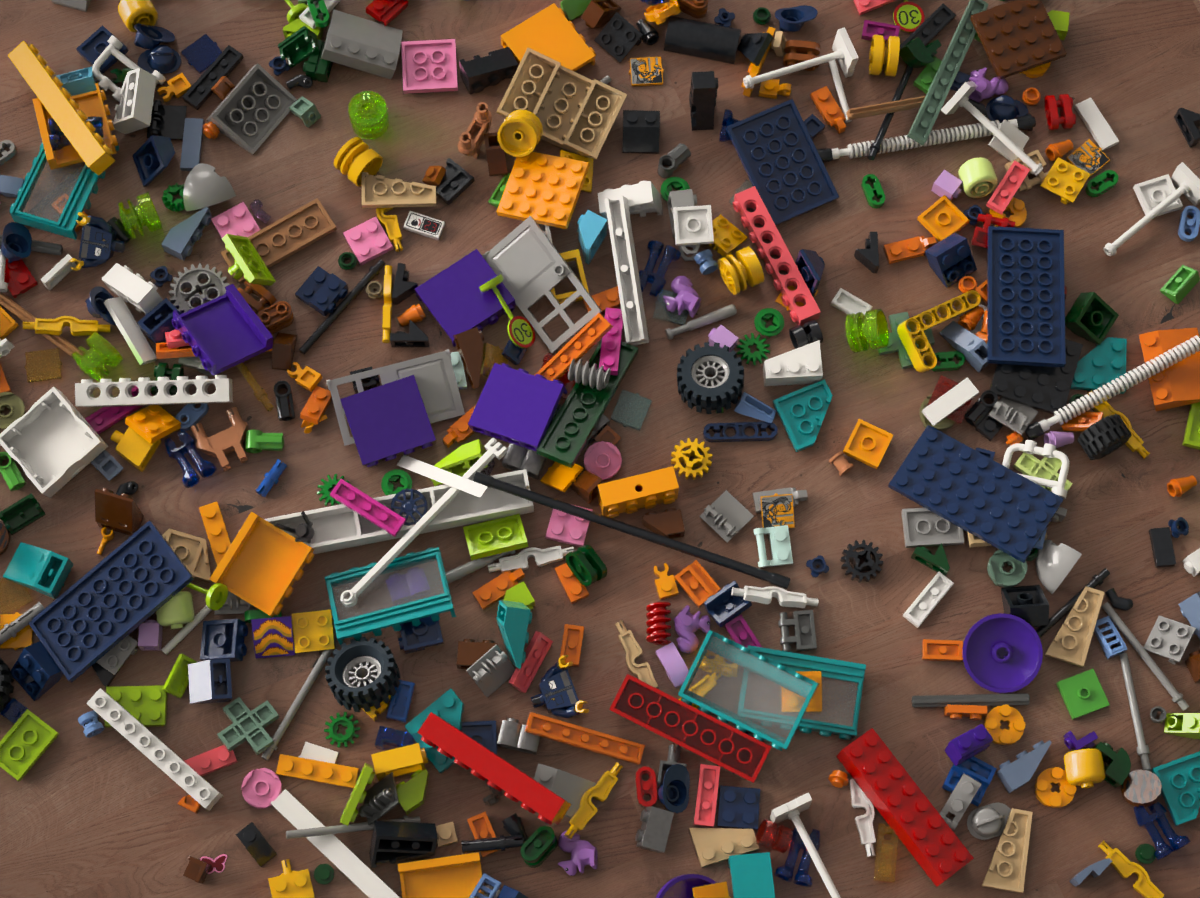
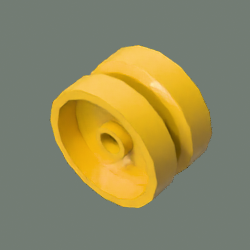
(884, 55)
(520, 133)

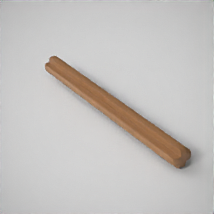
(884, 108)
(25, 316)

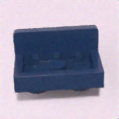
(724, 606)

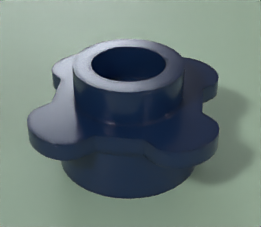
(724, 22)
(278, 61)
(975, 209)
(157, 273)
(1182, 524)
(819, 560)

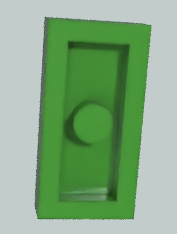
(927, 75)

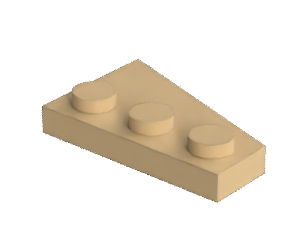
(719, 843)

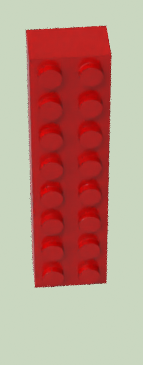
(690, 728)
(490, 766)
(904, 807)

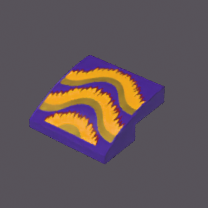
(273, 637)

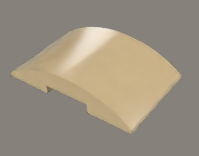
(570, 106)

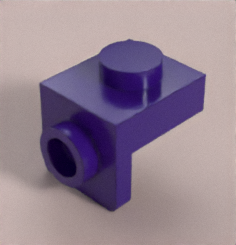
(1085, 742)

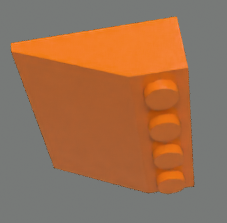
(1180, 382)

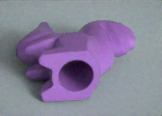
(985, 87)
(686, 297)
(686, 626)
(581, 852)

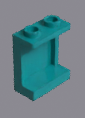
(751, 875)

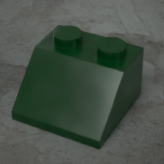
(1090, 317)

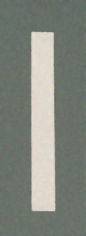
(442, 476)

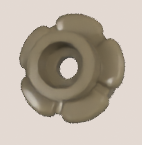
(374, 285)

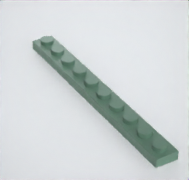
(946, 74)

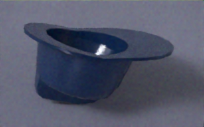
(794, 18)
(151, 36)
(160, 59)
(1005, 108)
(16, 242)
(96, 305)
(675, 788)

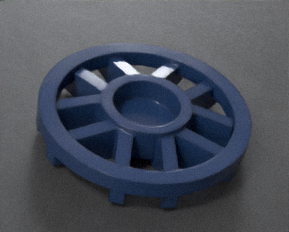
(410, 506)

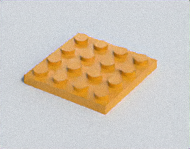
(543, 189)

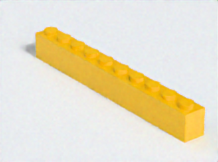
(62, 108)

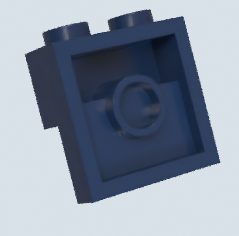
(322, 291)
(419, 637)
(223, 640)

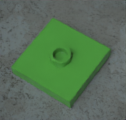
(1082, 694)

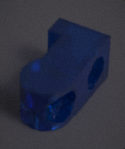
(393, 738)

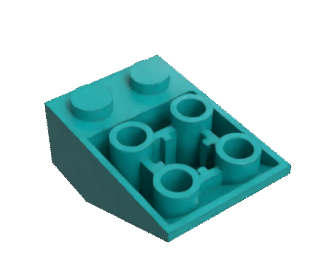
(39, 569)
(513, 625)

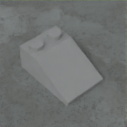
(564, 785)

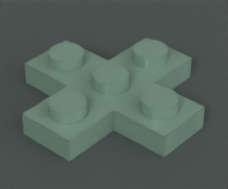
(895, 343)
(248, 726)

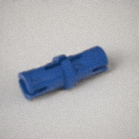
(271, 478)

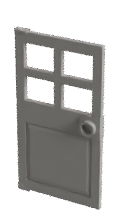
(530, 271)
(434, 380)

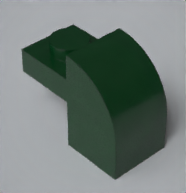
(917, 54)
(1117, 764)

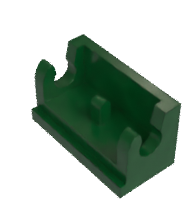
(298, 46)
(21, 514)

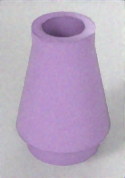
(1058, 438)

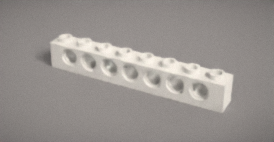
(85, 398)
(154, 749)

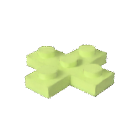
(1046, 468)

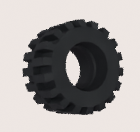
(1104, 437)

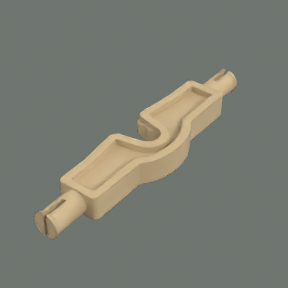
(633, 652)

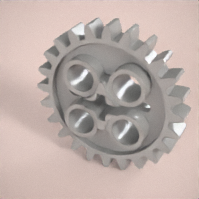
(191, 280)

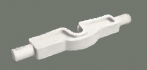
(541, 556)
(765, 595)
(863, 822)

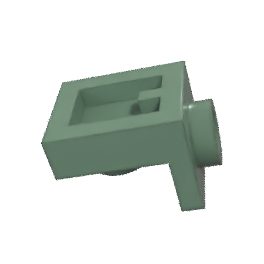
(306, 111)

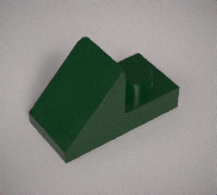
(935, 562)

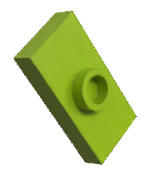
(178, 677)

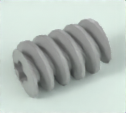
(588, 375)

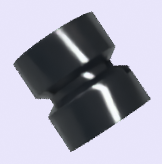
(805, 335)

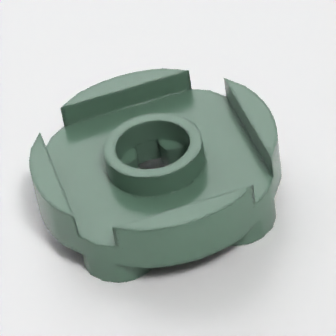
(1000, 576)

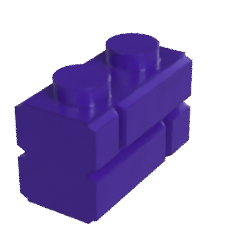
(968, 744)

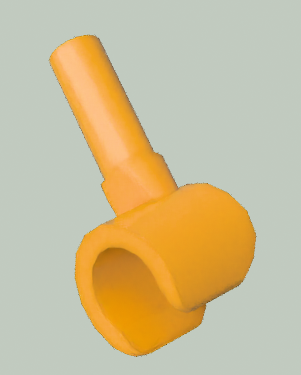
(308, 429)
(105, 539)

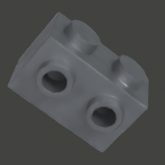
(654, 829)

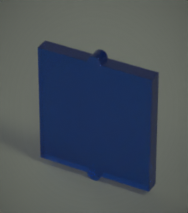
(201, 53)

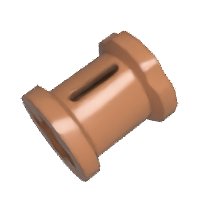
(841, 463)

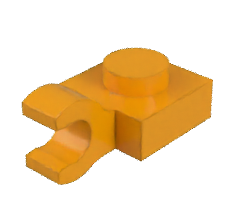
(771, 88)

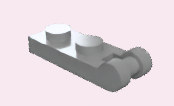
(960, 799)

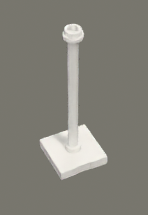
(843, 52)
(961, 99)
(1185, 182)
(792, 811)

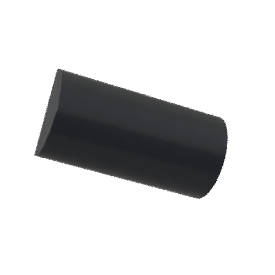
(702, 39)

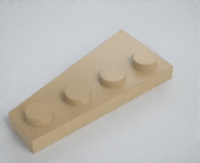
(391, 193)
(1076, 632)
(1010, 857)

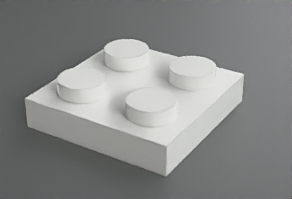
(1155, 191)
(693, 225)

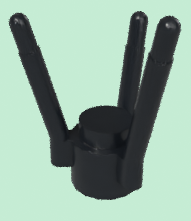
(303, 531)

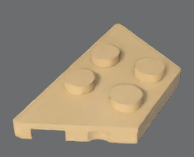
(191, 551)

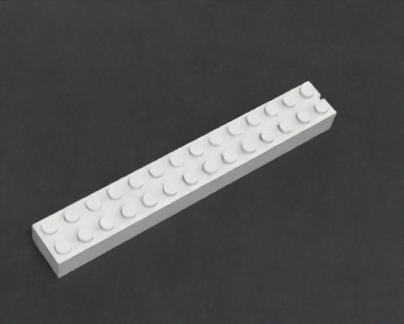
(343, 528)

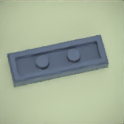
(191, 143)

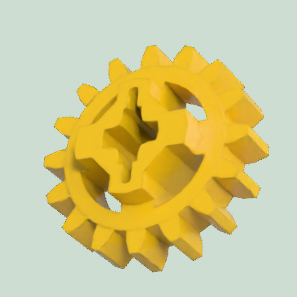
(684, 456)

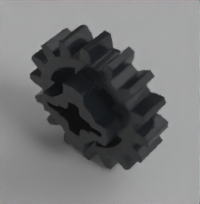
(869, 565)

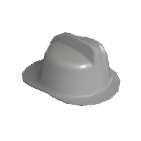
(988, 820)

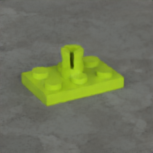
(247, 261)

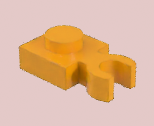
(176, 86)
(305, 377)
(665, 584)

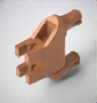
(472, 139)
(224, 441)

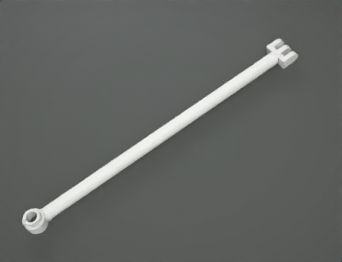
(494, 449)

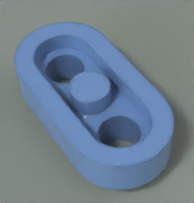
(1189, 225)
(193, 414)

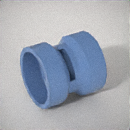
(706, 262)
(91, 724)

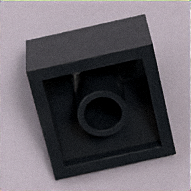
(641, 131)
(1026, 603)

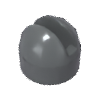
(1153, 713)

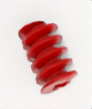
(657, 623)

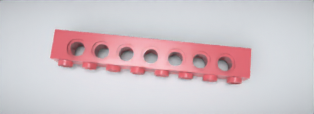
(751, 199)

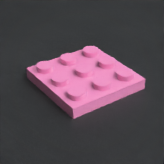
(429, 66)

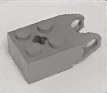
(682, 199)

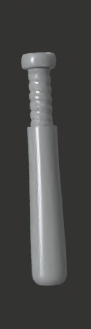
(709, 318)
(472, 566)

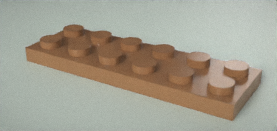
(289, 234)

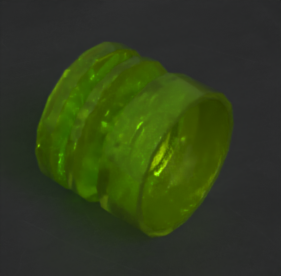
(368, 115)
(140, 215)
(867, 330)
(96, 358)

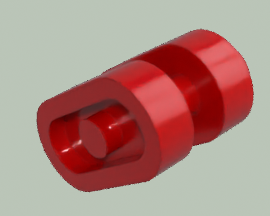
(1065, 106)

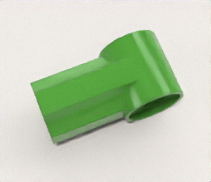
(258, 441)
(11, 473)

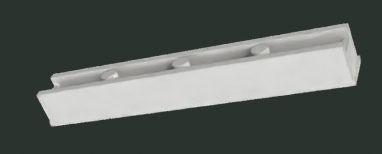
(626, 270)
(333, 848)

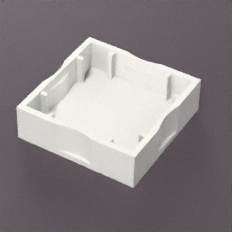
(52, 442)

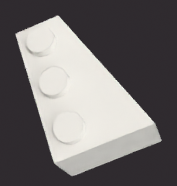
(136, 103)
(641, 198)
(132, 288)
(794, 367)

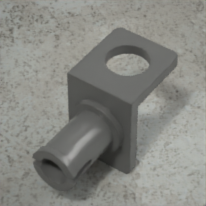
(673, 758)

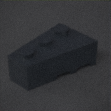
(487, 70)
(703, 100)
(401, 840)

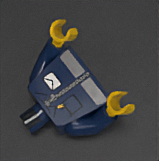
(97, 242)
(558, 692)

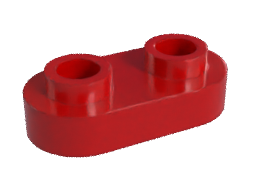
(646, 787)

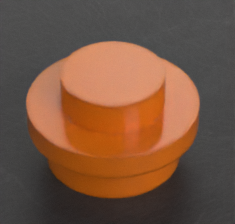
(1031, 96)
(210, 130)
(967, 284)
(1013, 438)
(838, 778)

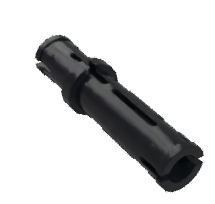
(487, 844)

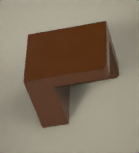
(197, 869)

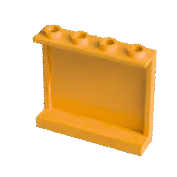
(551, 36)
(92, 106)
(262, 564)
(441, 877)

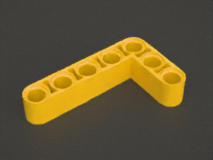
(932, 319)

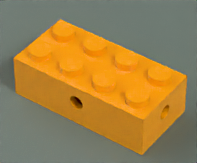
(638, 492)

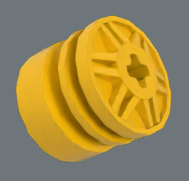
(357, 158)
(741, 270)

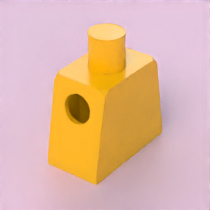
(134, 448)

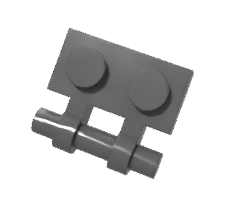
(804, 630)

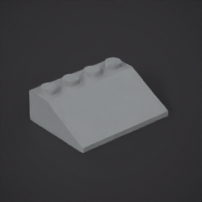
(362, 44)
(252, 109)

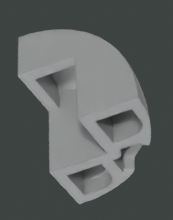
(205, 188)
(1054, 564)

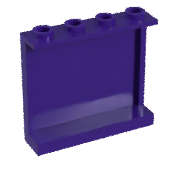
(456, 297)
(223, 331)
(516, 406)
(388, 420)

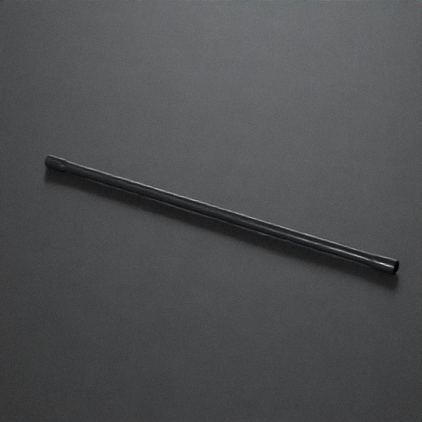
(772, 578)

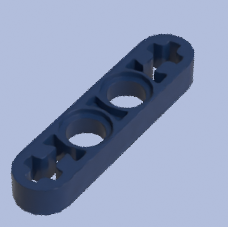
(740, 435)

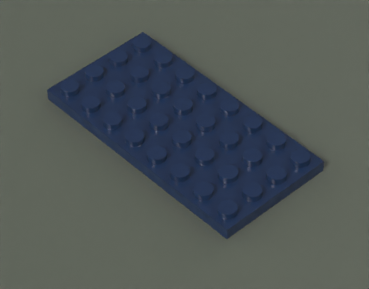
(1025, 296)
(976, 493)
(110, 601)

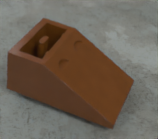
(117, 512)

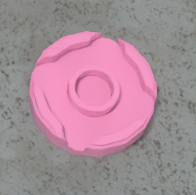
(603, 459)
(261, 788)

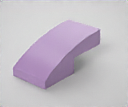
(673, 664)

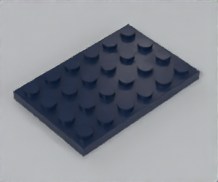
(782, 162)

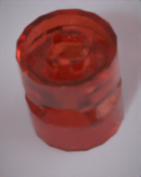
(776, 837)

